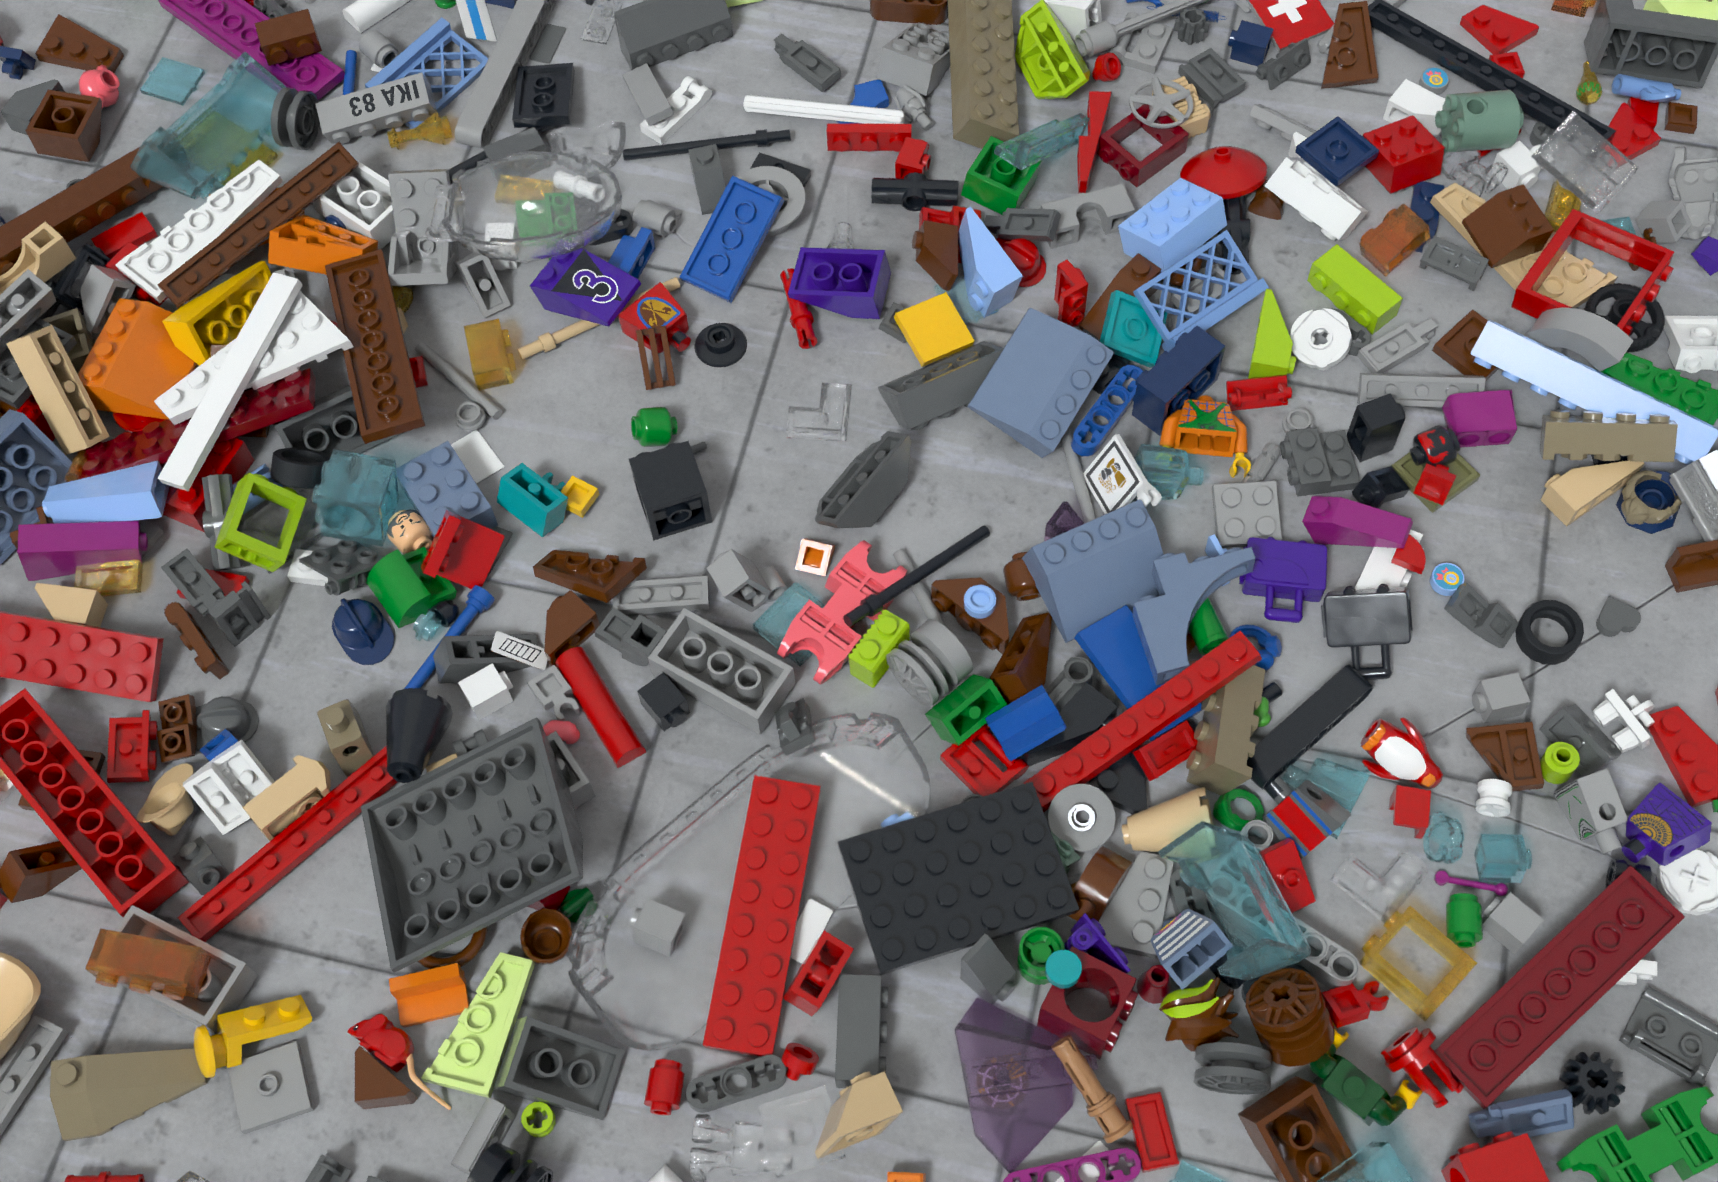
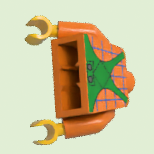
(1207, 429)

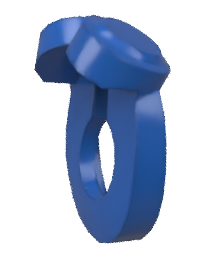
(1271, 644)

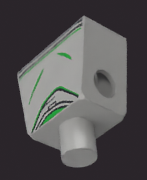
(1594, 809)

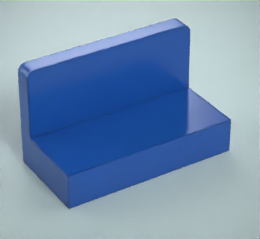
(633, 253)
(1026, 723)

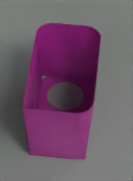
(1481, 417)

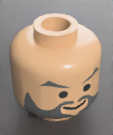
(408, 531)

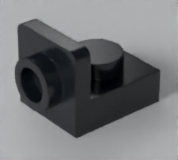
(1380, 487)

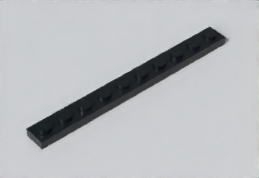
(1474, 67)

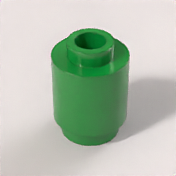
(1464, 920)

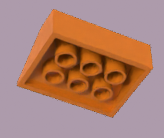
(133, 361)

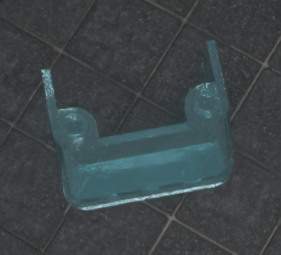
(1243, 898)

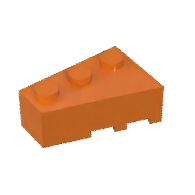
(312, 244)

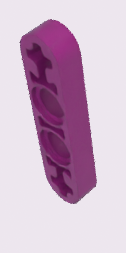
(1069, 1168)

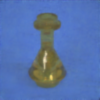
(433, 129)

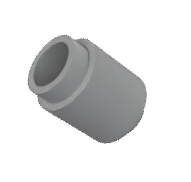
(378, 48)
(655, 217)

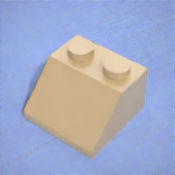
(859, 1113)

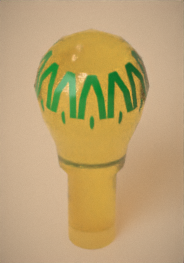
(1589, 88)

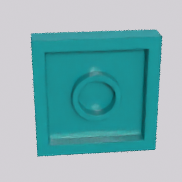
(1130, 330)

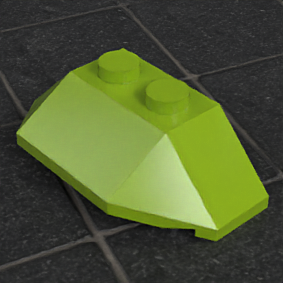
(1048, 55)

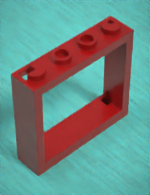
(1607, 239)

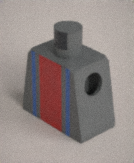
(1303, 814)

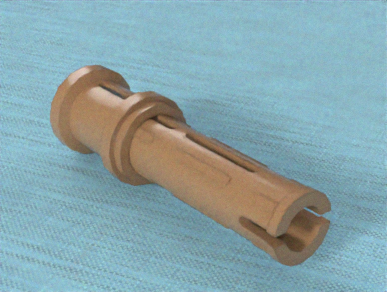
(1099, 1102)

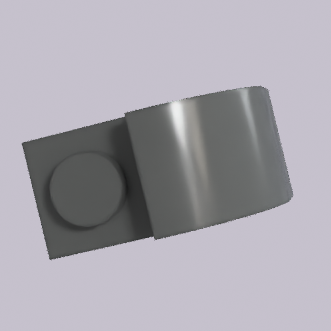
(631, 637)

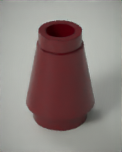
(1154, 991)

